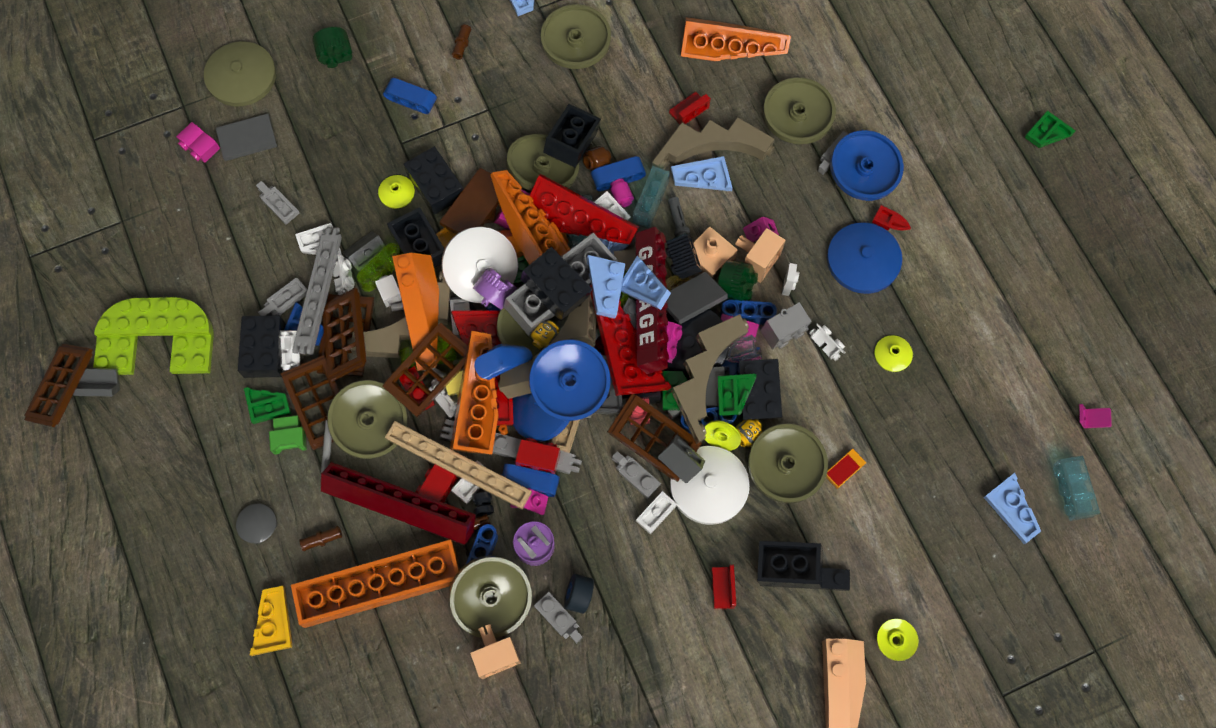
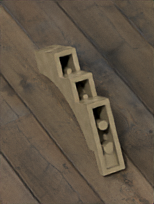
(688, 142)
(578, 326)
(387, 341)
(692, 394)

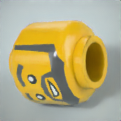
(544, 334)
(749, 431)

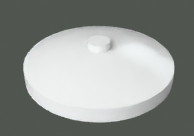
(471, 254)
(716, 490)

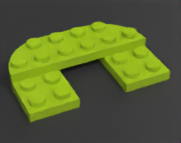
(170, 316)

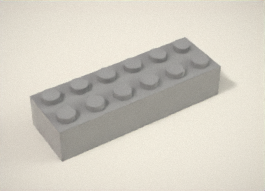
(529, 309)

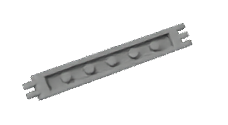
(317, 292)
(509, 447)

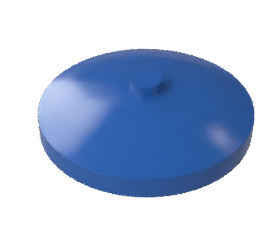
(866, 165)
(864, 258)
(569, 380)
(533, 422)

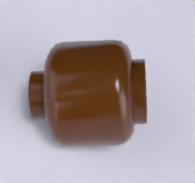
(596, 158)

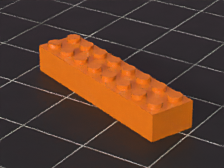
(375, 584)

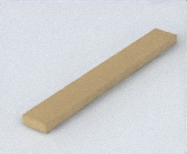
(458, 465)

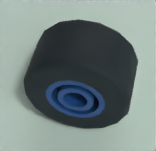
(579, 593)

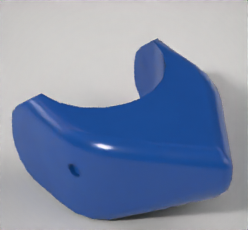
(501, 359)

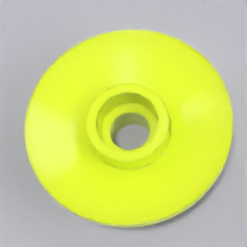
(400, 197)
(889, 360)
(722, 435)
(907, 639)

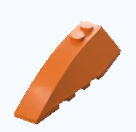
(729, 41)
(527, 223)
(419, 299)
(476, 405)

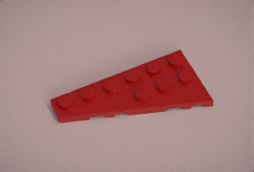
(579, 215)
(485, 323)
(621, 353)

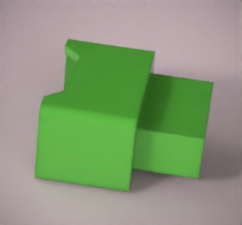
(287, 435)

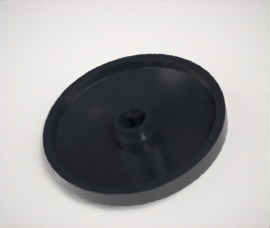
(688, 346)

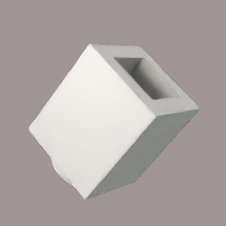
(388, 290)

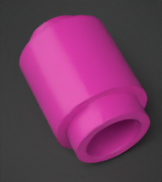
(622, 192)

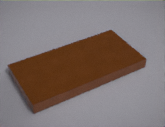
(472, 205)

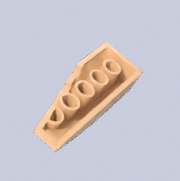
(843, 681)

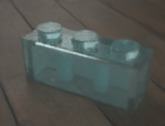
(651, 196)
(1076, 488)

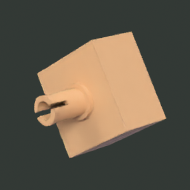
(713, 252)
(762, 253)
(495, 655)

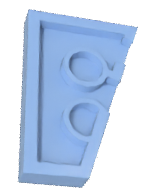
(703, 174)
(606, 284)
(644, 285)
(1012, 507)

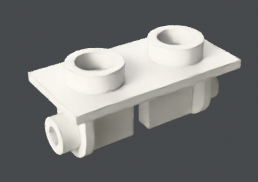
(343, 269)
(823, 336)
(289, 359)
(447, 403)

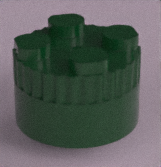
(332, 46)
(738, 280)

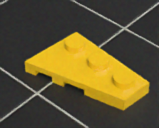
(273, 623)

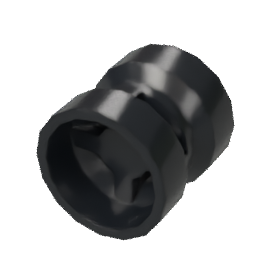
(483, 503)

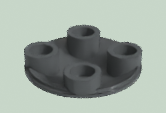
(256, 523)

